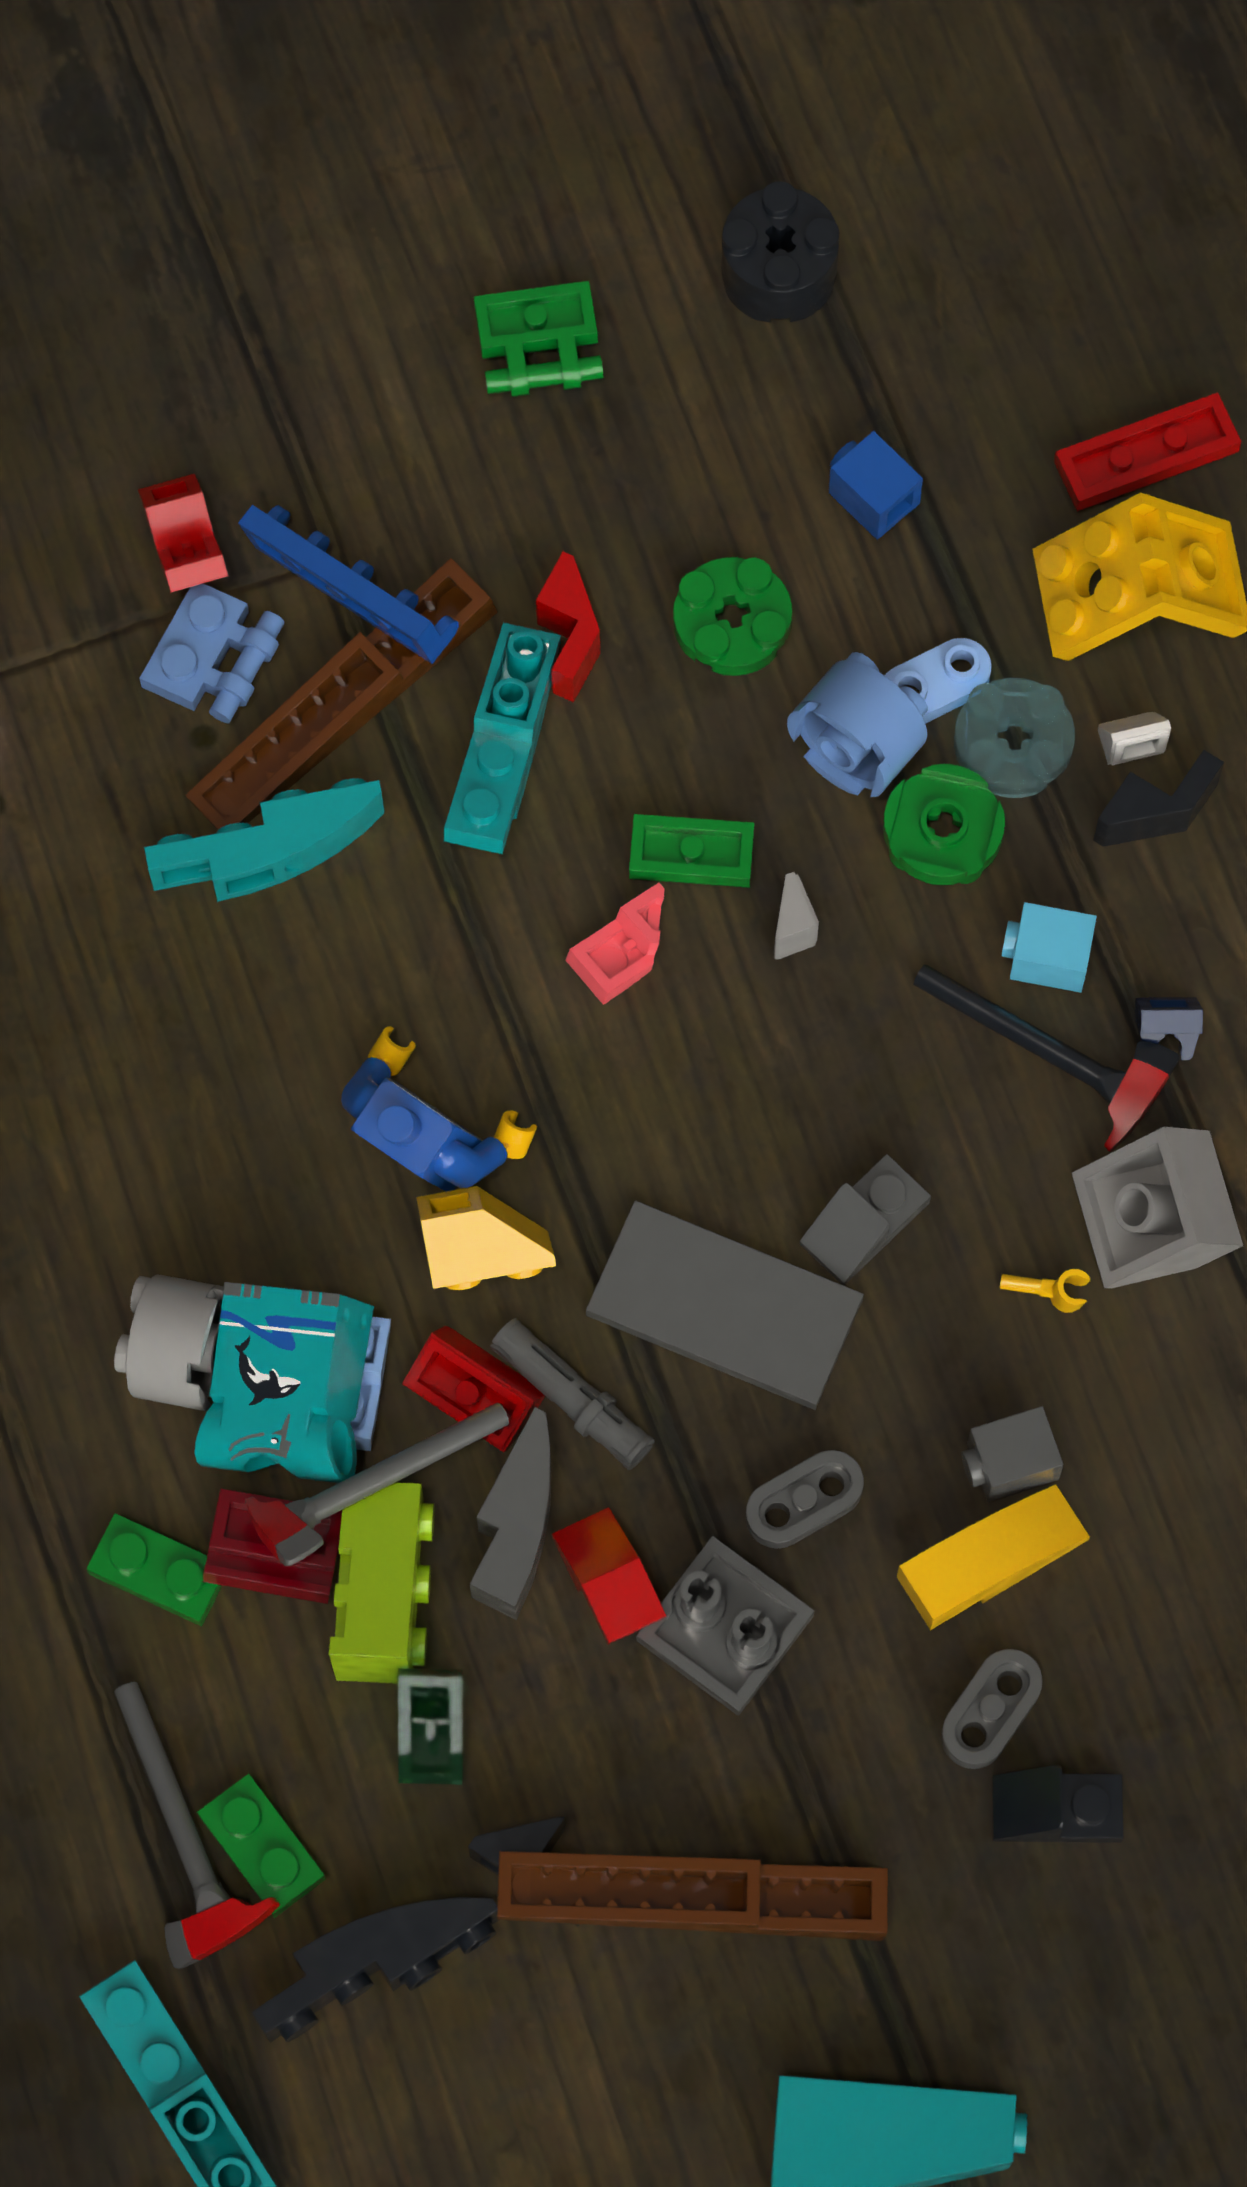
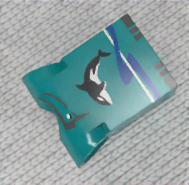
(286, 1382)

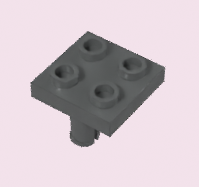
(726, 1626)

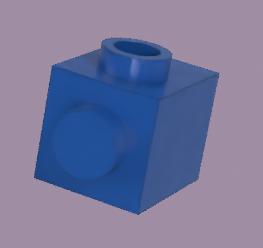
(874, 484)

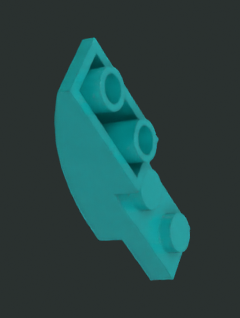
(503, 739)
(295, 837)
(172, 2082)

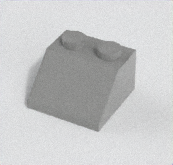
(1157, 1207)

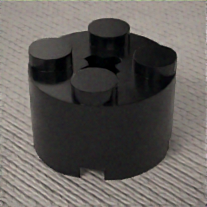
(779, 254)

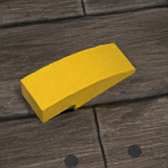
(991, 1555)

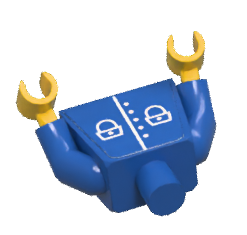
(418, 1132)

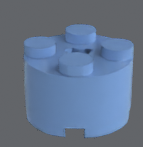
(859, 726)

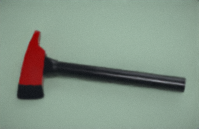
(1127, 1092)

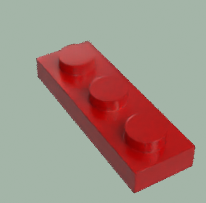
(1147, 451)

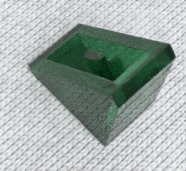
(431, 1726)

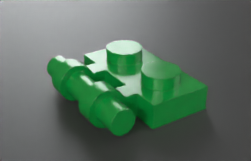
(535, 322)

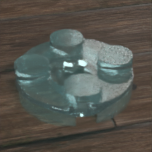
(1019, 703)

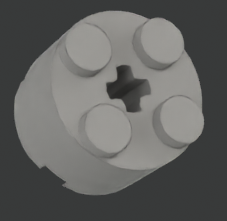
(171, 1341)

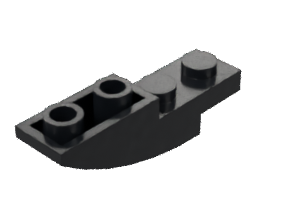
(396, 1941)

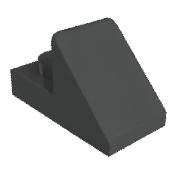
(864, 1219)

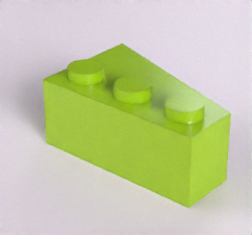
(381, 1585)

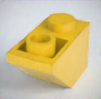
(479, 1238)

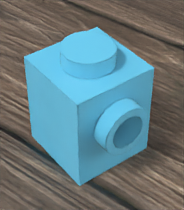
(1050, 946)

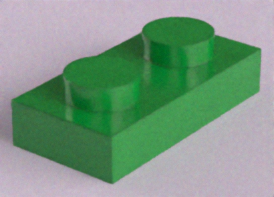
(691, 850)
(154, 1569)
(261, 1844)

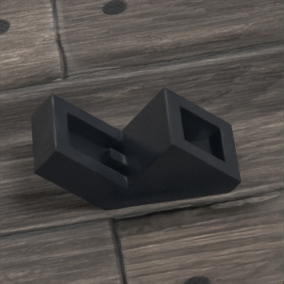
(1147, 812)

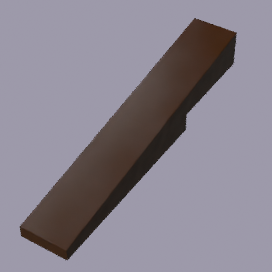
(335, 704)
(694, 1894)

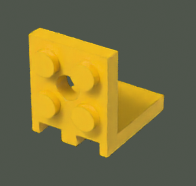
(1151, 565)

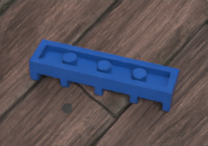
(346, 585)

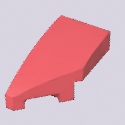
(622, 949)

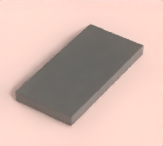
(724, 1305)

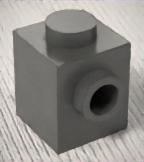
(1012, 1455)

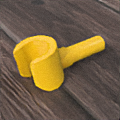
(1049, 1288)

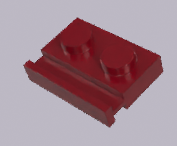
(244, 1562)

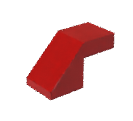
(182, 533)
(568, 612)
(609, 1575)

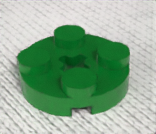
(740, 583)
(959, 855)

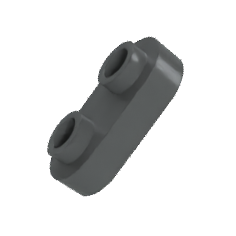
(802, 1499)
(991, 1710)

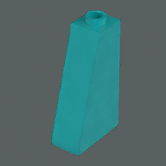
(889, 2134)

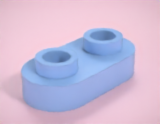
(938, 681)

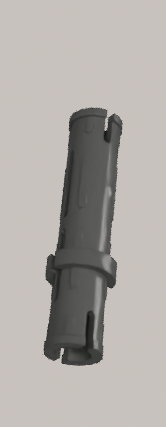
(587, 1407)

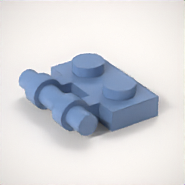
(196, 644)

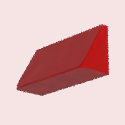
(467, 1379)

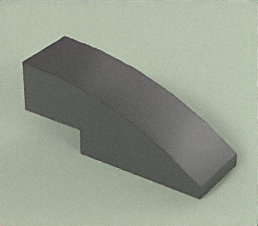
(516, 1521)

